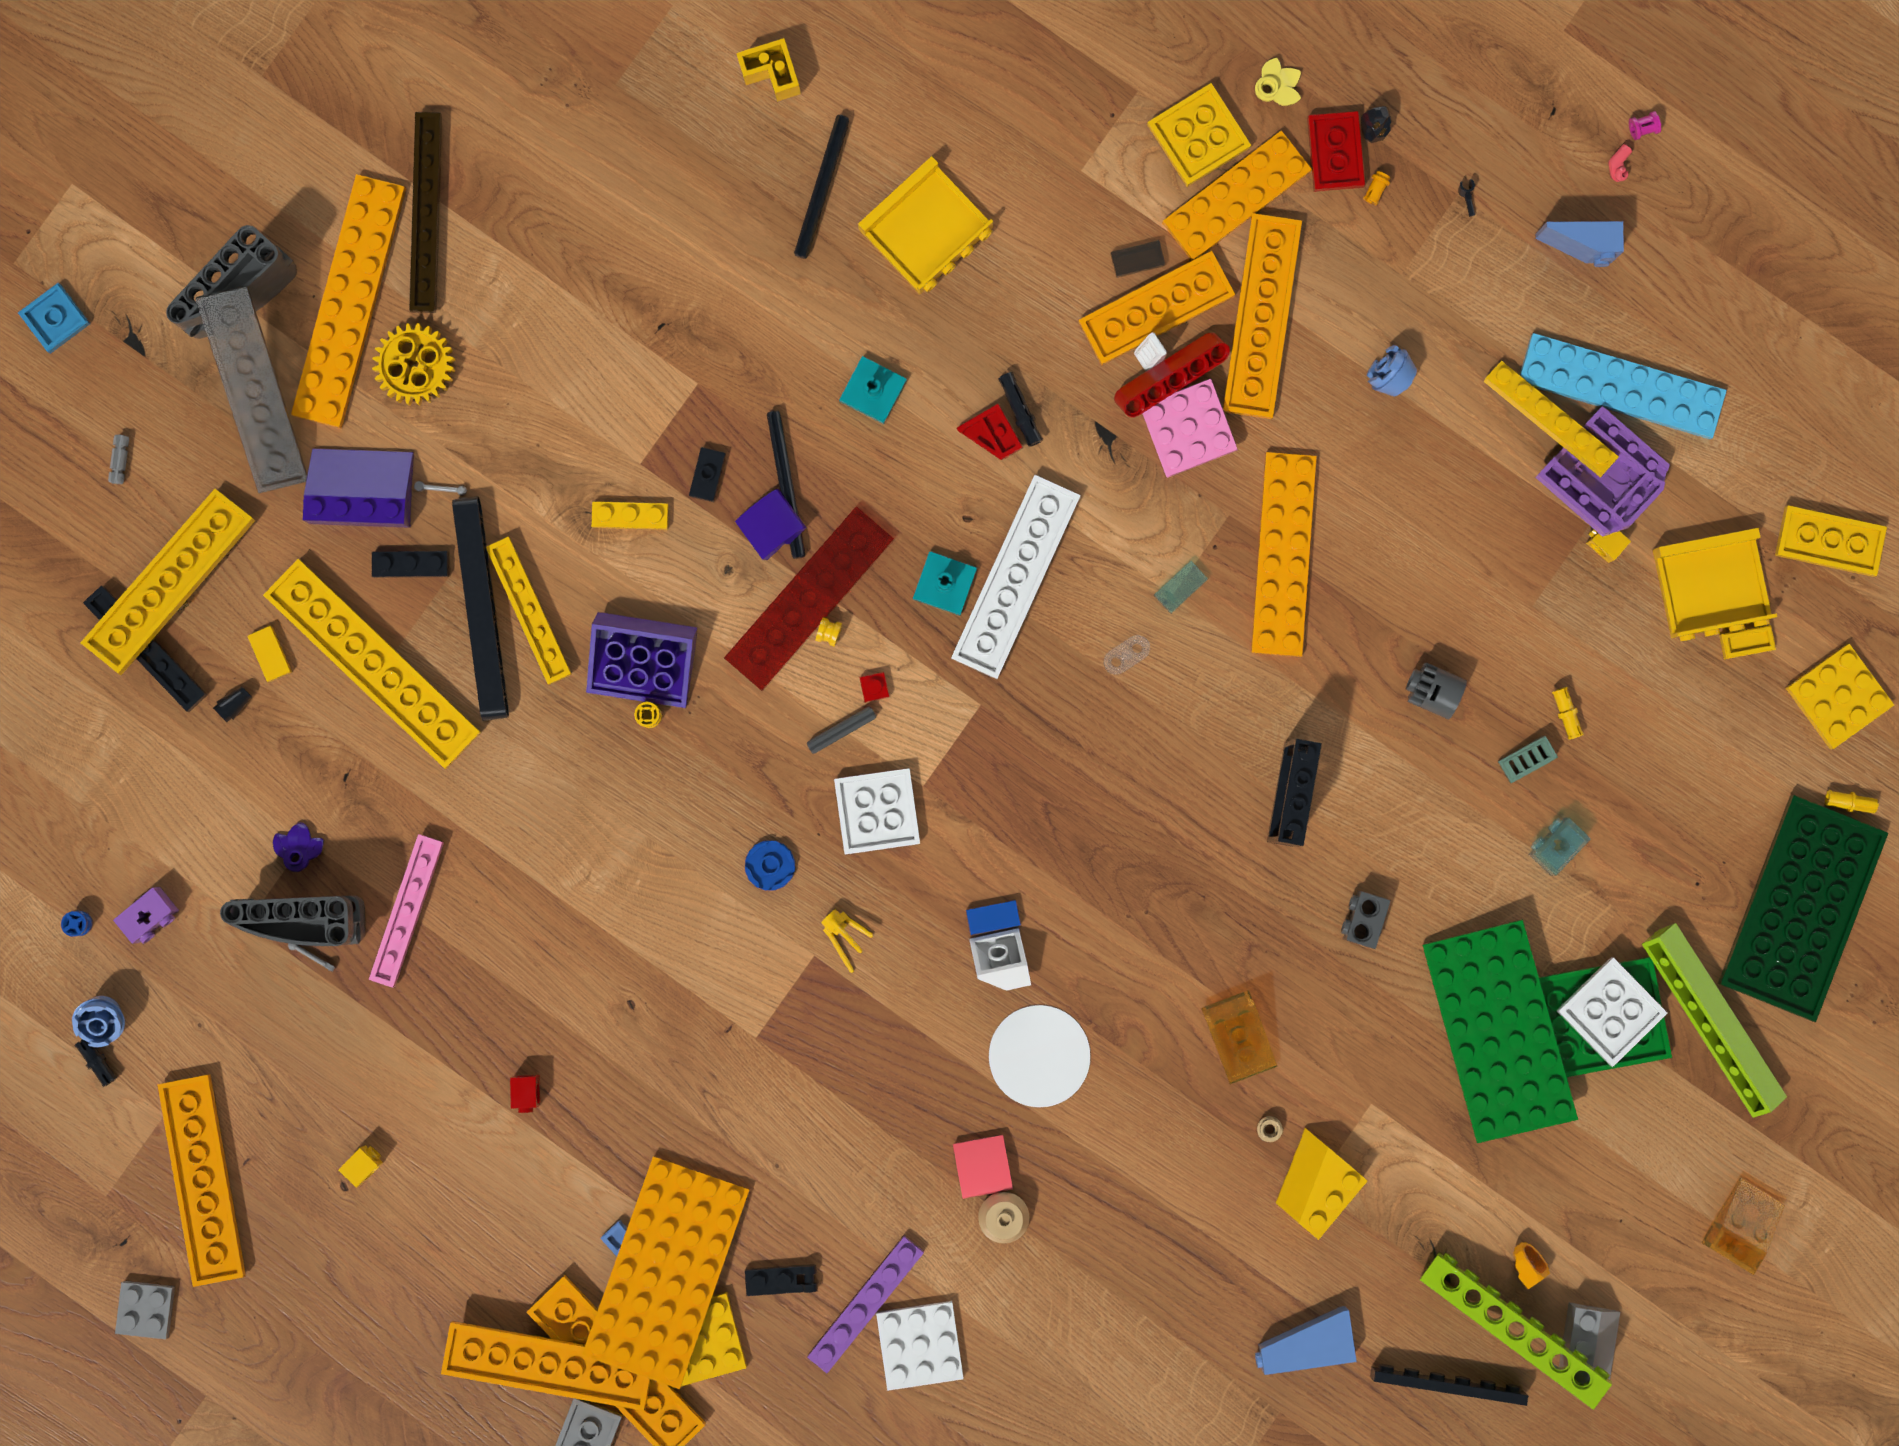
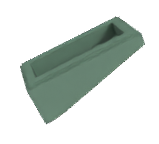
(1547, 748)

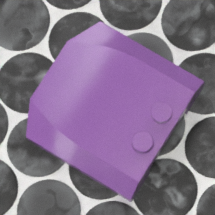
(1625, 488)

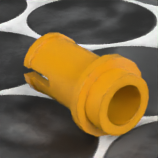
(1376, 188)

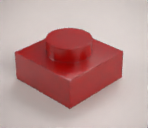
(874, 687)

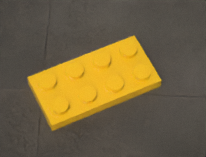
(1831, 541)

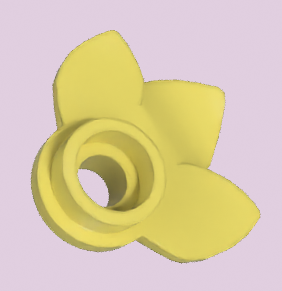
(1281, 83)

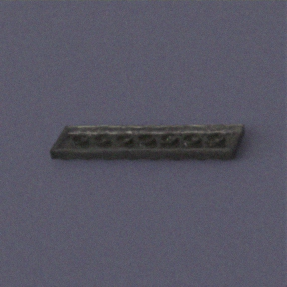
(252, 388)

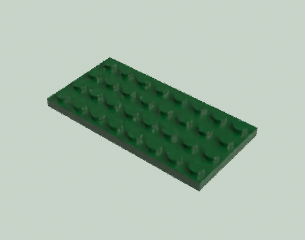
(1803, 908)

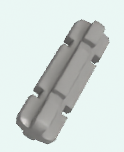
(118, 459)

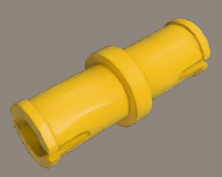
(1567, 713)

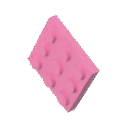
(1189, 428)

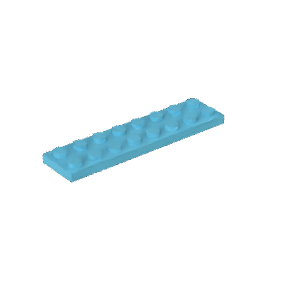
(1622, 386)

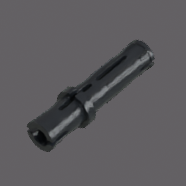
(1024, 418)

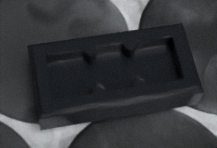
(707, 474)

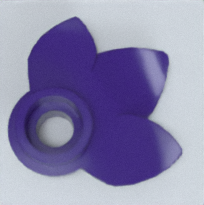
(297, 843)

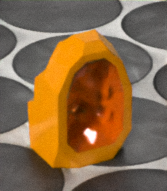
(1529, 1265)

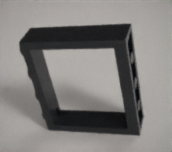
(1294, 793)

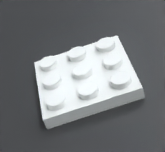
(877, 811)
(1612, 1011)
(919, 1345)

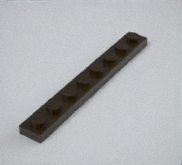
(425, 212)

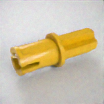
(1851, 802)

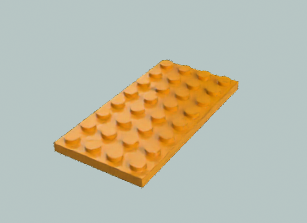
(666, 1272)

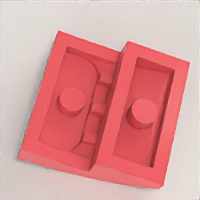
(982, 1166)

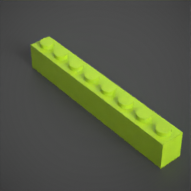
(1714, 1020)

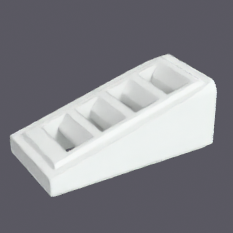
(1150, 352)

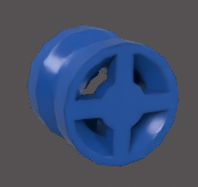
(71, 922)

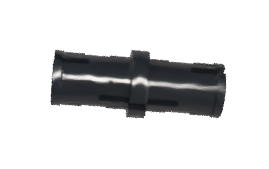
(96, 1063)

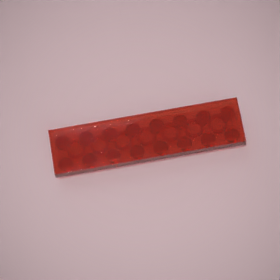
(809, 598)

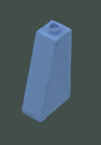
(1310, 1345)

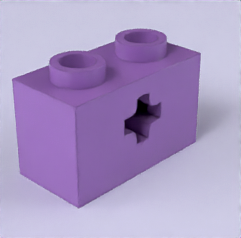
(133, 922)

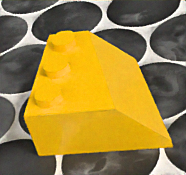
(1317, 1185)

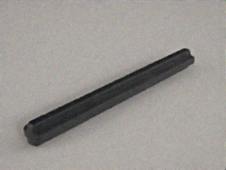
(821, 186)
(784, 473)

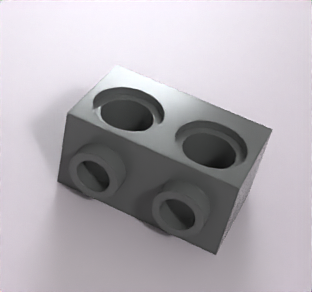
(1373, 922)

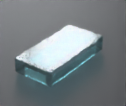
(1180, 587)

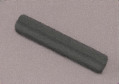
(841, 730)

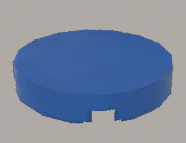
(769, 865)

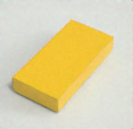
(1747, 642)
(269, 654)

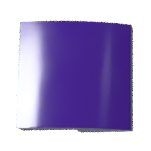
(770, 524)

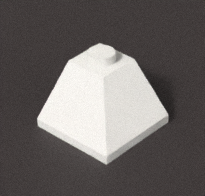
(1001, 959)

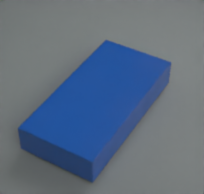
(993, 917)

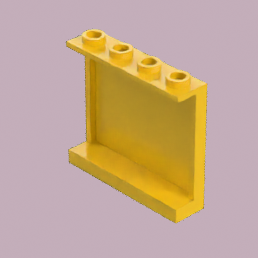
(925, 226)
(1713, 584)

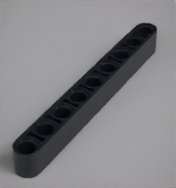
(480, 608)

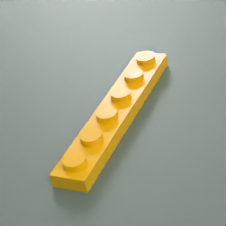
(1551, 419)
(528, 610)

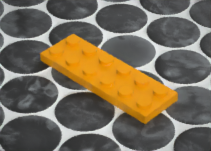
(1236, 196)
(1156, 307)

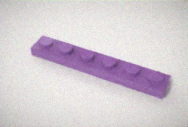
(865, 1304)

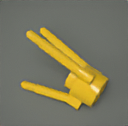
(836, 924)

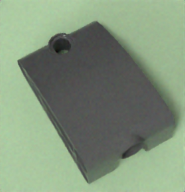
(261, 272)
(300, 920)

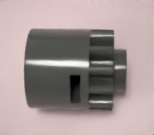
(1435, 690)

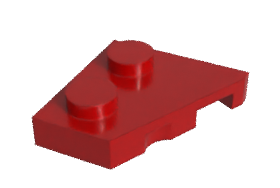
(992, 432)

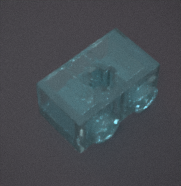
(1572, 842)

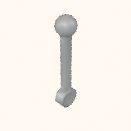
(420, 486)
(296, 947)

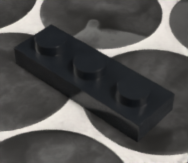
(410, 564)

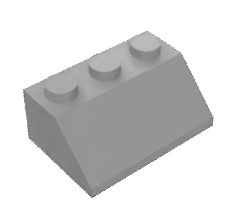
(1593, 1334)

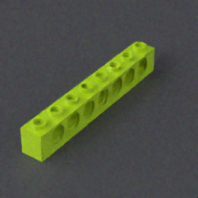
(1588, 1392)

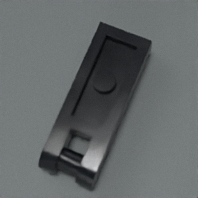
(780, 1280)

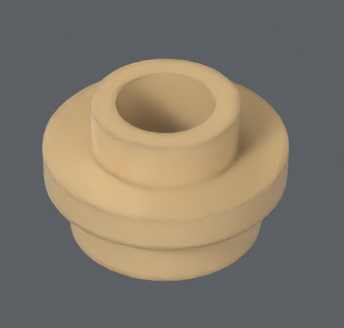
(1275, 1135)

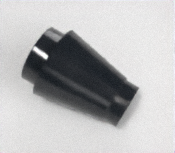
(232, 704)

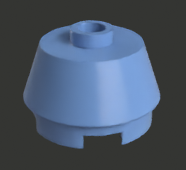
(1393, 372)
(98, 1021)

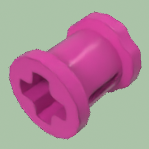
(1651, 120)

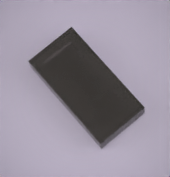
(1137, 259)

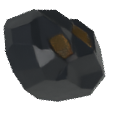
(1376, 124)

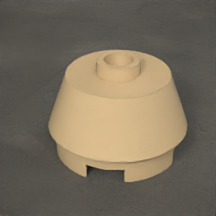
(1003, 1217)

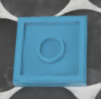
(54, 318)

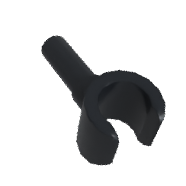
(1467, 194)

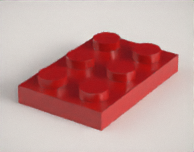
(1336, 151)

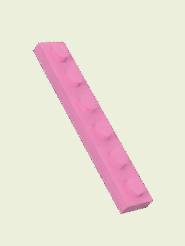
(406, 910)

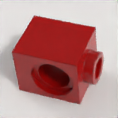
(525, 1092)

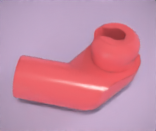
(1616, 164)

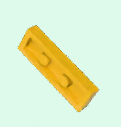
(630, 515)

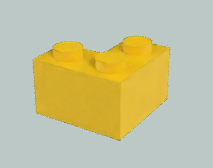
(771, 62)

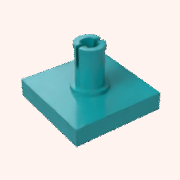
(873, 390)
(944, 583)

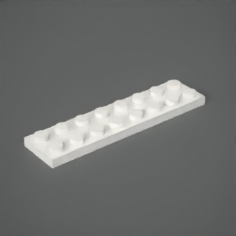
(1015, 577)

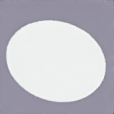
(1039, 1056)

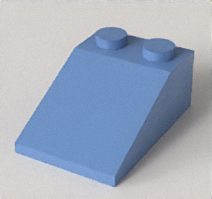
(1585, 241)

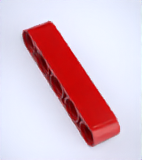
(1171, 374)

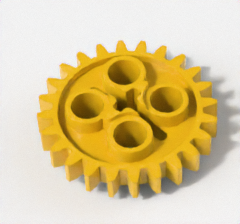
(392, 356)

